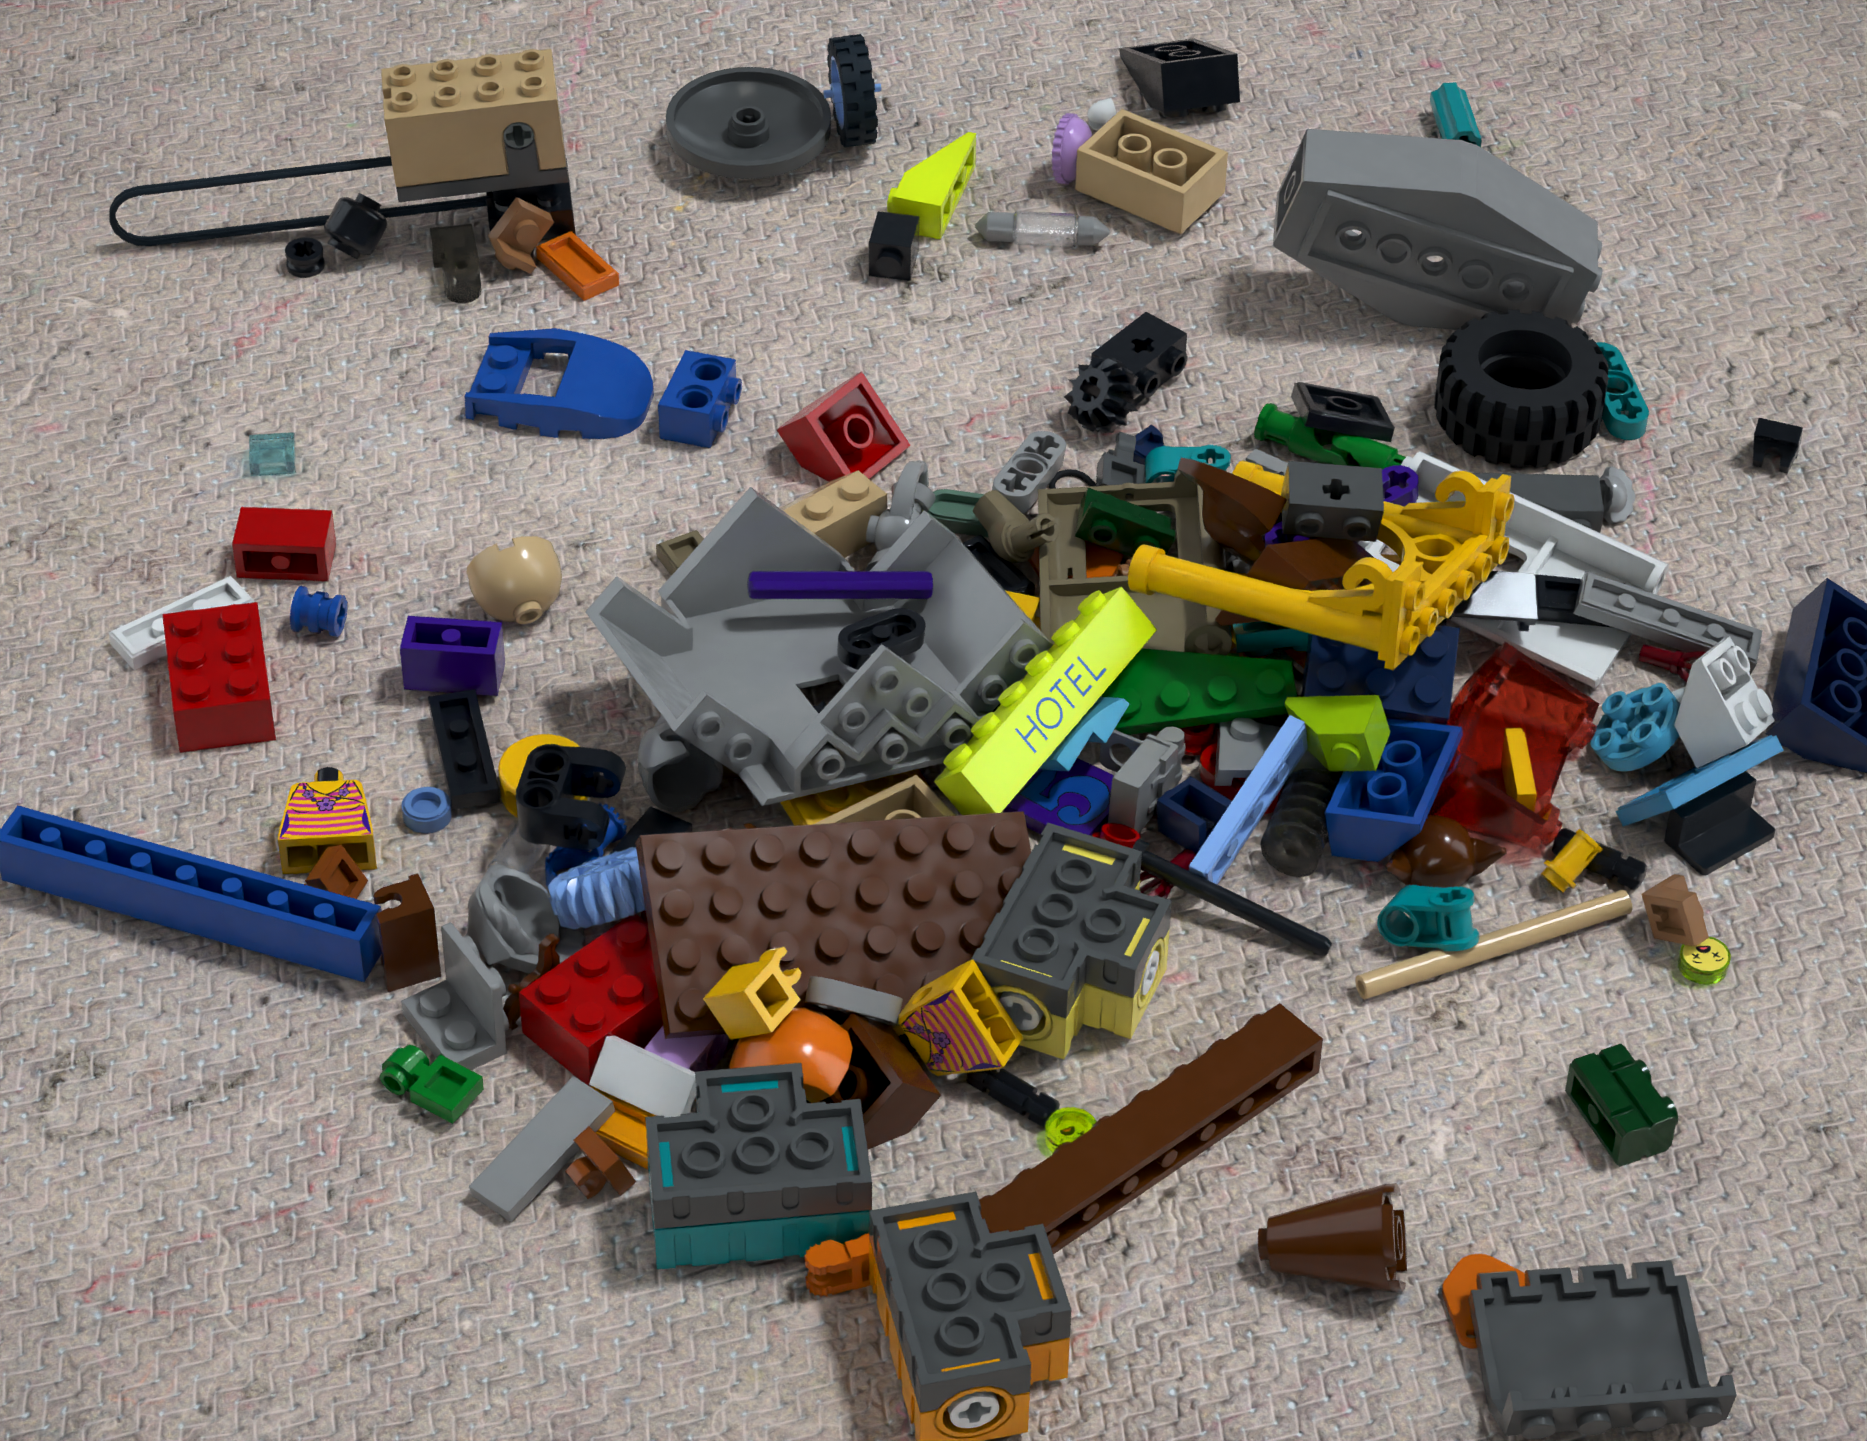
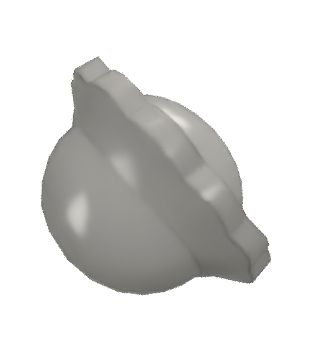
(1616, 495)

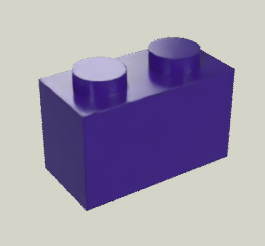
(452, 655)

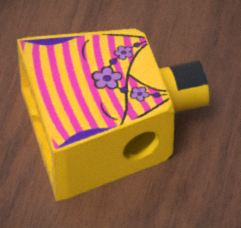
(325, 816)
(958, 1024)

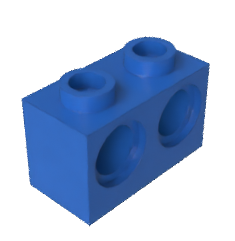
(698, 399)

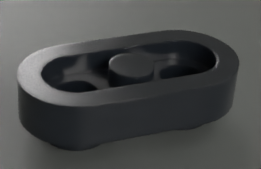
(896, 629)

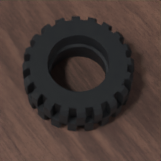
(1534, 425)

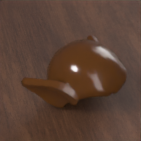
(1442, 855)

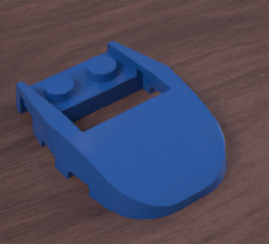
(600, 394)

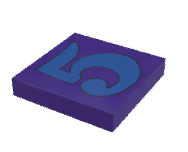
(1066, 798)

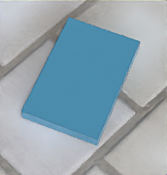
(1698, 781)

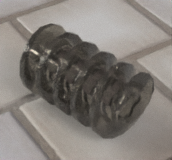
(1298, 823)

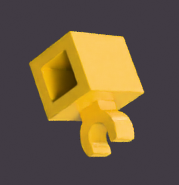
(754, 996)

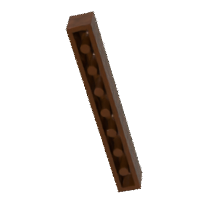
(1159, 1130)

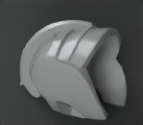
(675, 770)

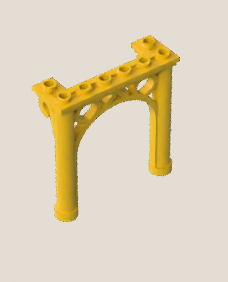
(1398, 605)

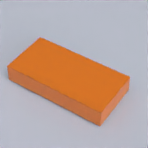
(577, 265)

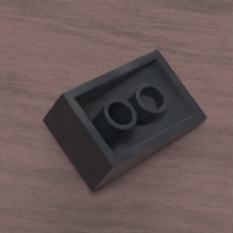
(1184, 75)

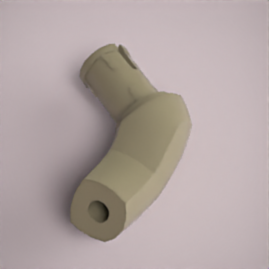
(1010, 530)

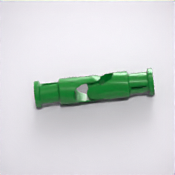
(1308, 442)

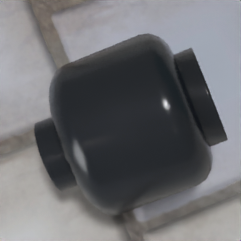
(355, 226)

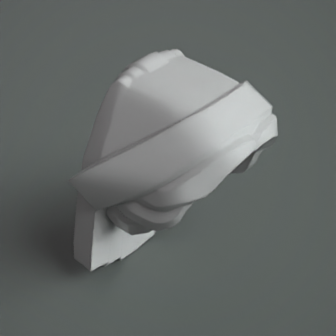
(512, 917)

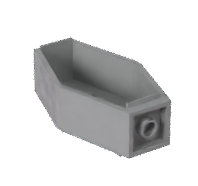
(1422, 197)

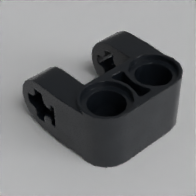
(547, 792)

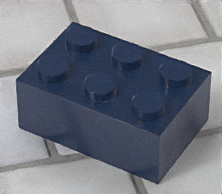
(1413, 691)

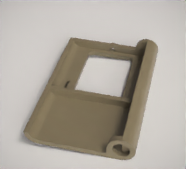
(1178, 622)

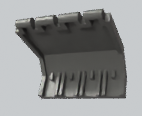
(1593, 1351)

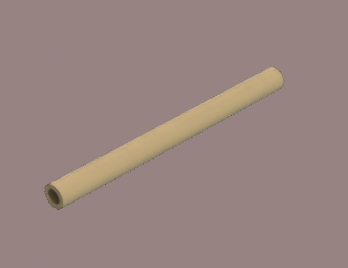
(1494, 944)

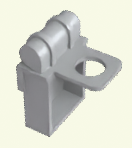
(1144, 776)

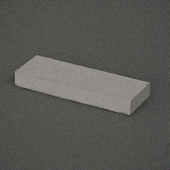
(540, 1149)

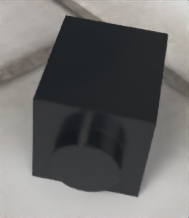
(894, 246)

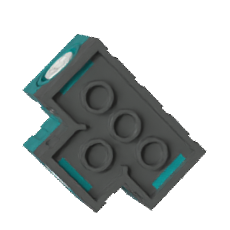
(756, 1170)

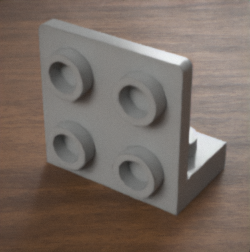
(464, 1012)

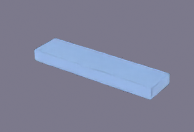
(1251, 801)

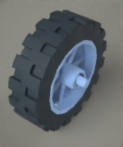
(852, 90)

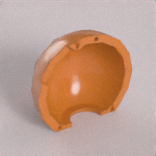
(801, 1038)

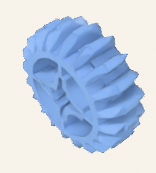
(598, 891)

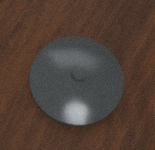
(748, 123)

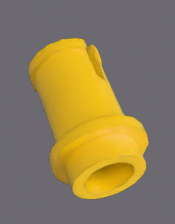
(1571, 861)

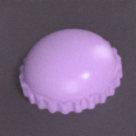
(1069, 136)

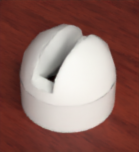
(1101, 113)

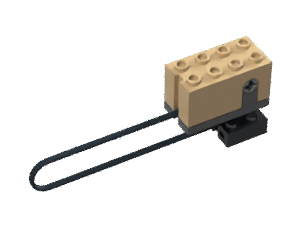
(449, 133)

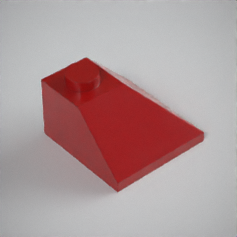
(844, 432)

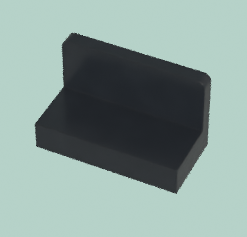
(1718, 825)

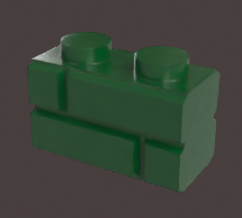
(1621, 1104)

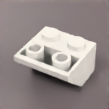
(1721, 705)

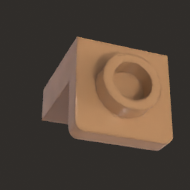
(519, 234)
(1675, 912)

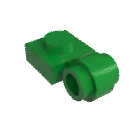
(440, 1088)

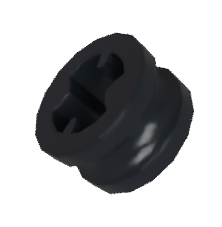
(304, 257)

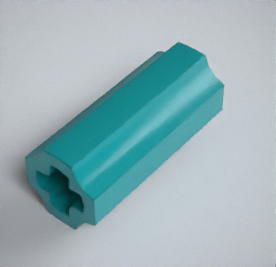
(1454, 114)

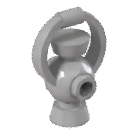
(909, 500)

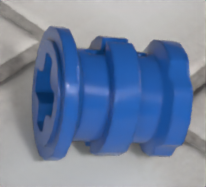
(318, 612)

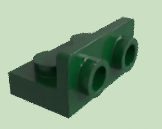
(1121, 524)

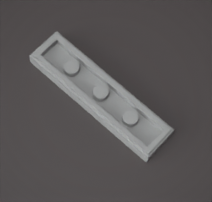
(1660, 618)

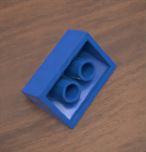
(1388, 807)

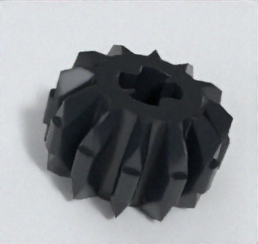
(1102, 395)

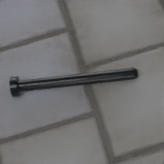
(1232, 902)

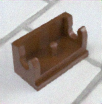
(407, 935)

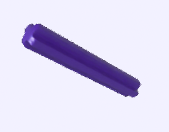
(840, 585)

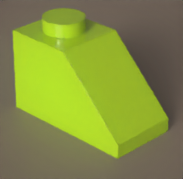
(1343, 730)

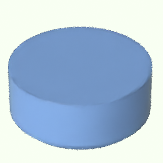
(426, 810)

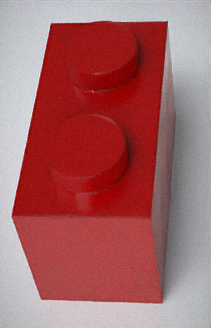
(284, 544)

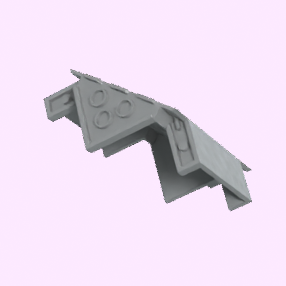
(734, 665)

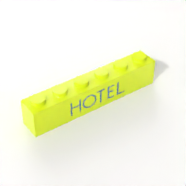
(1045, 704)

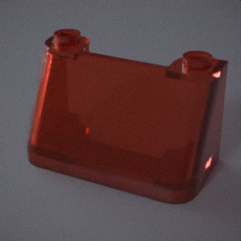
(1556, 718)

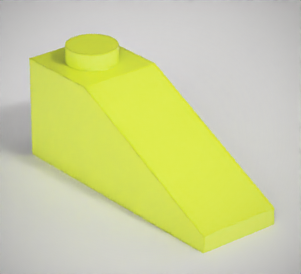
(935, 186)

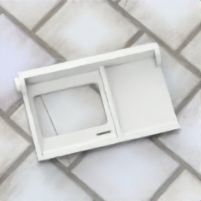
(1551, 548)

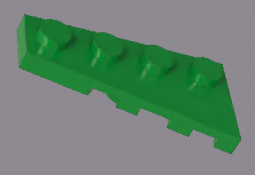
(1198, 689)

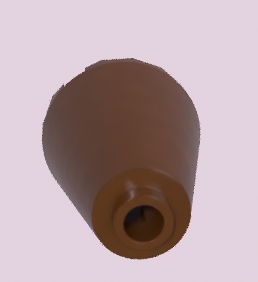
(1341, 1240)

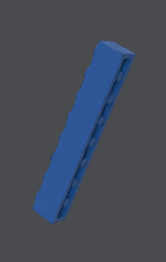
(190, 893)

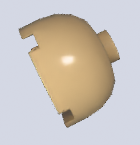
(516, 579)

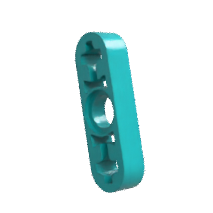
(1634, 421)

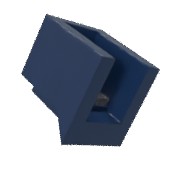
(1190, 813)

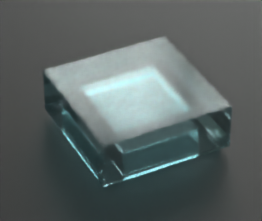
(272, 454)

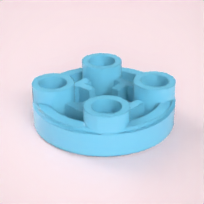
(1636, 727)

